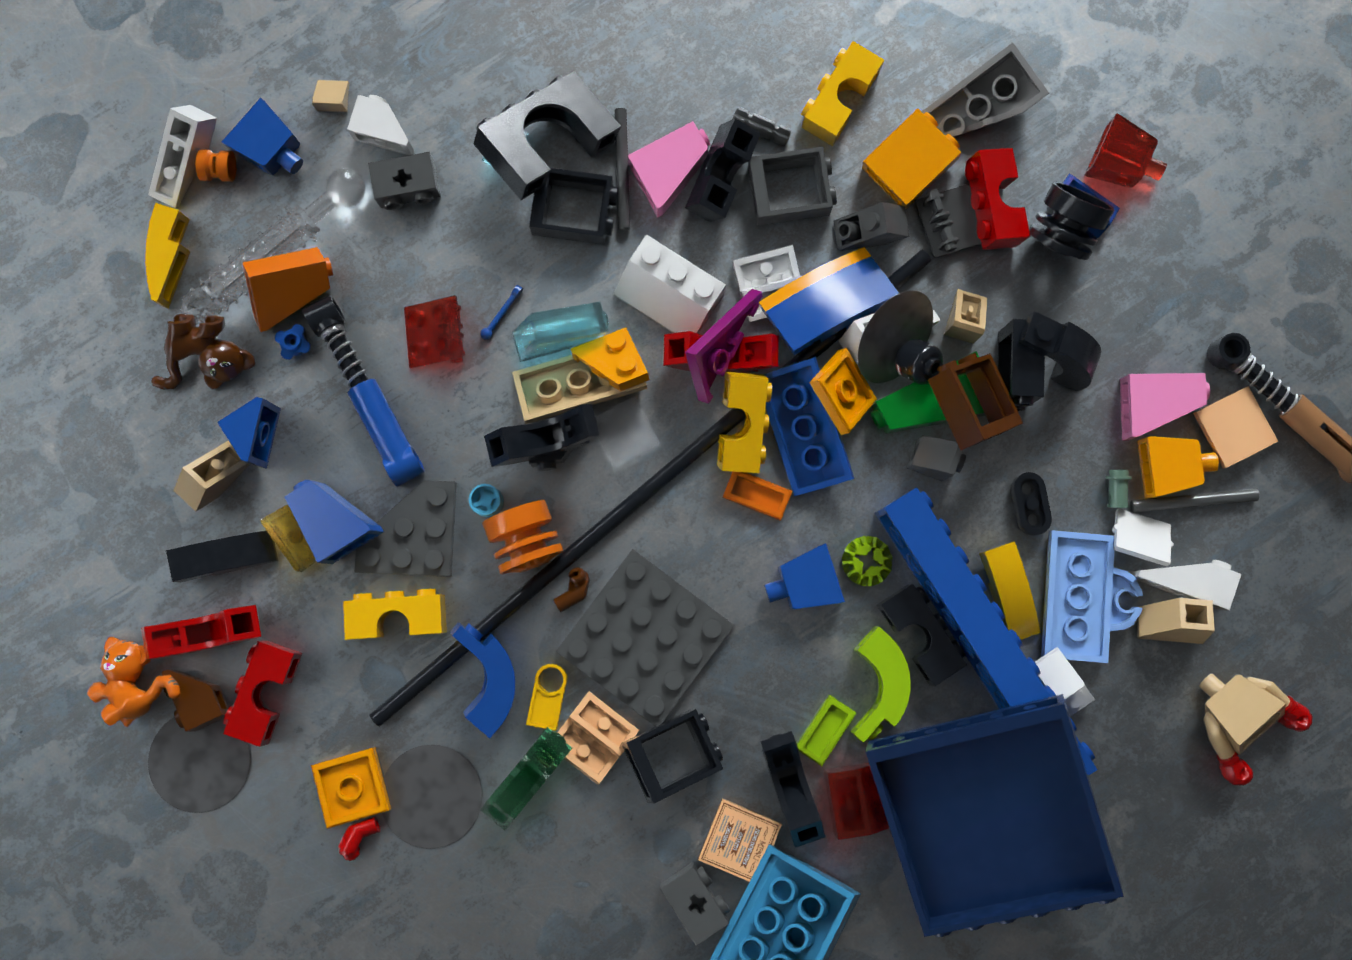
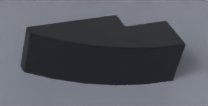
(221, 556)

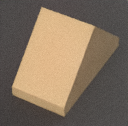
(967, 317)

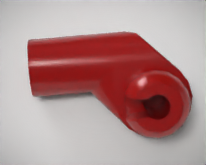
(353, 835)

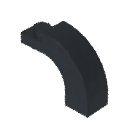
(1067, 344)
(542, 438)
(792, 789)

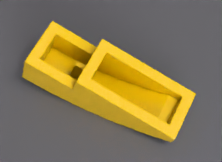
(164, 253)
(1011, 589)

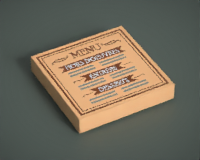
(738, 839)

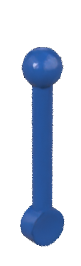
(486, 333)

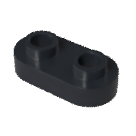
(1034, 503)

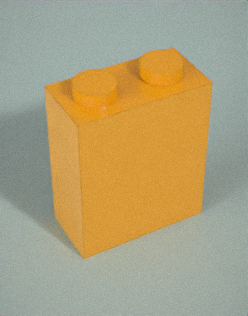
(912, 158)

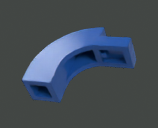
(498, 689)

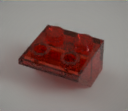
(854, 801)

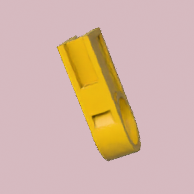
(545, 705)

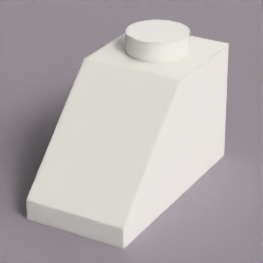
(376, 125)

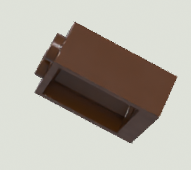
(991, 395)

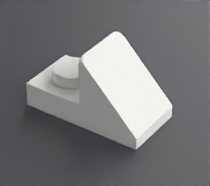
(1064, 680)

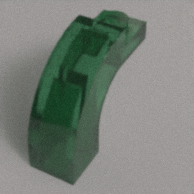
(526, 778)

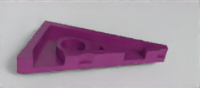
(714, 350)

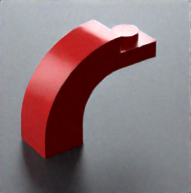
(752, 354)
(201, 633)

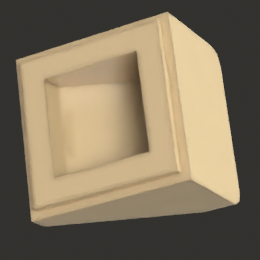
(331, 96)

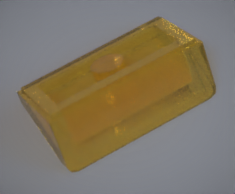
(289, 538)

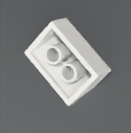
(668, 288)

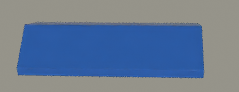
(804, 430)

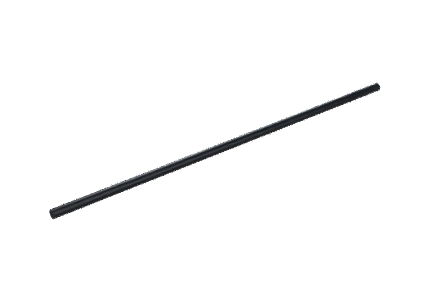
(607, 523)

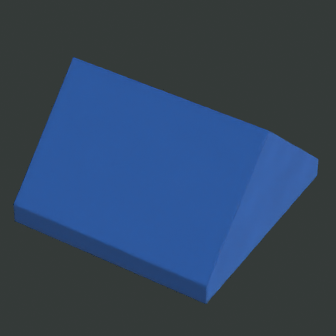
(252, 430)

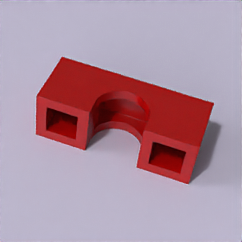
(996, 222)
(249, 717)

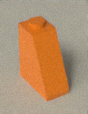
(285, 284)

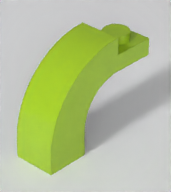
(893, 683)

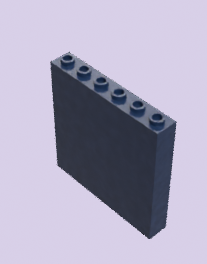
(994, 817)

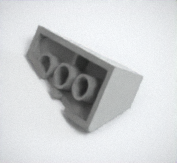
(989, 95)

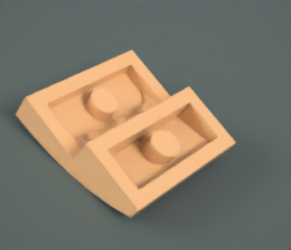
(1235, 427)
(595, 737)

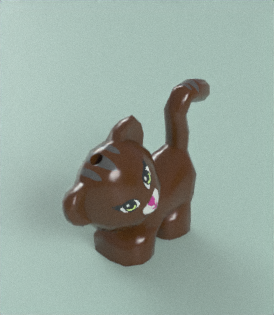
(217, 359)

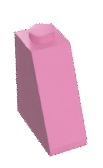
(669, 164)
(1159, 399)

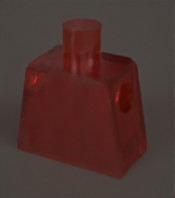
(1125, 155)

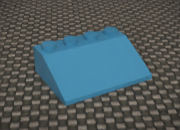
(787, 913)

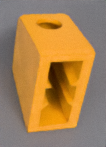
(1172, 464)

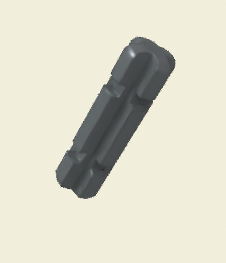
(764, 126)

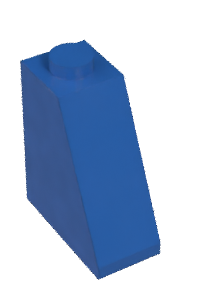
(329, 521)

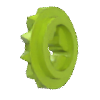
(853, 566)

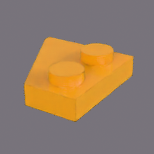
(613, 359)

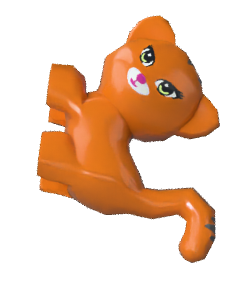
(122, 667)

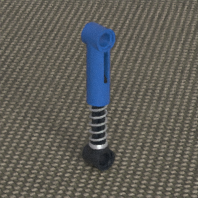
(367, 397)

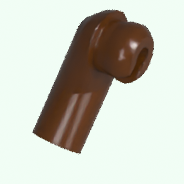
(576, 591)

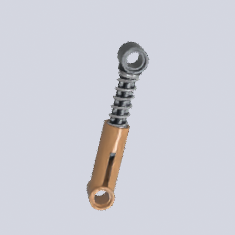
(1295, 409)

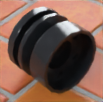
(1069, 224)

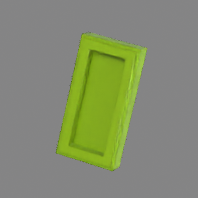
(825, 730)

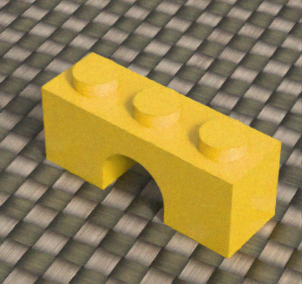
(854, 71)
(744, 449)
(366, 616)

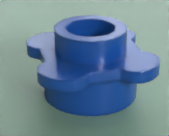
(301, 343)

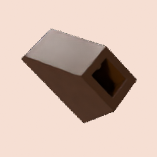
(199, 702)

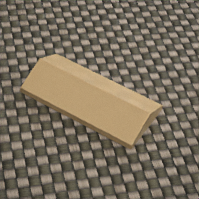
(561, 386)

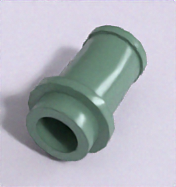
(1118, 488)

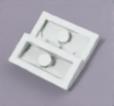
(766, 273)

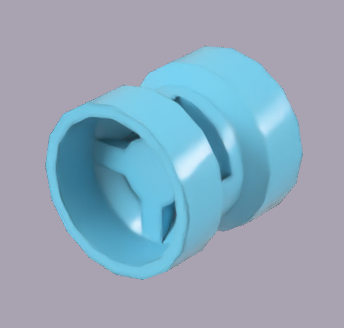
(481, 500)

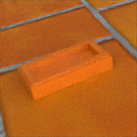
(757, 494)

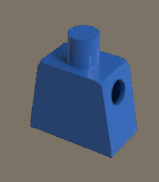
(264, 141)
(807, 581)

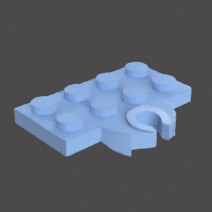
(1084, 596)

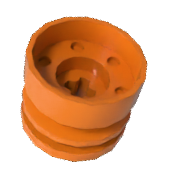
(523, 537)

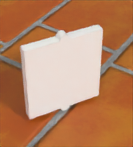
(1142, 537)

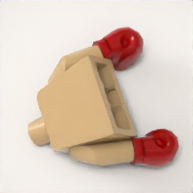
(1241, 714)

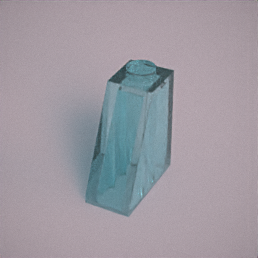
(559, 330)

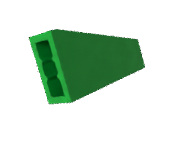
(916, 407)

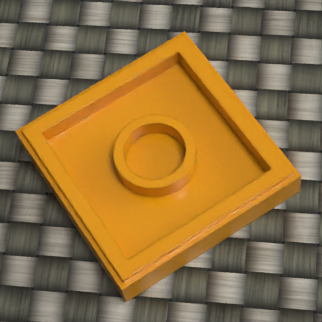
(843, 391)
(351, 787)

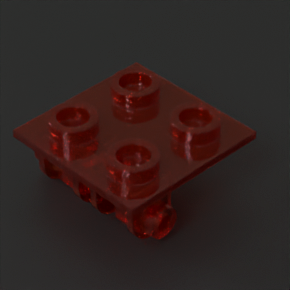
(434, 332)

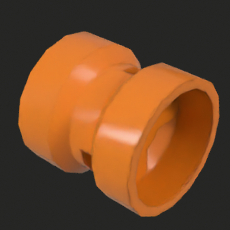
(216, 165)

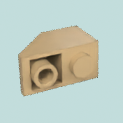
(1177, 621)

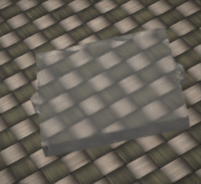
(625, 432)

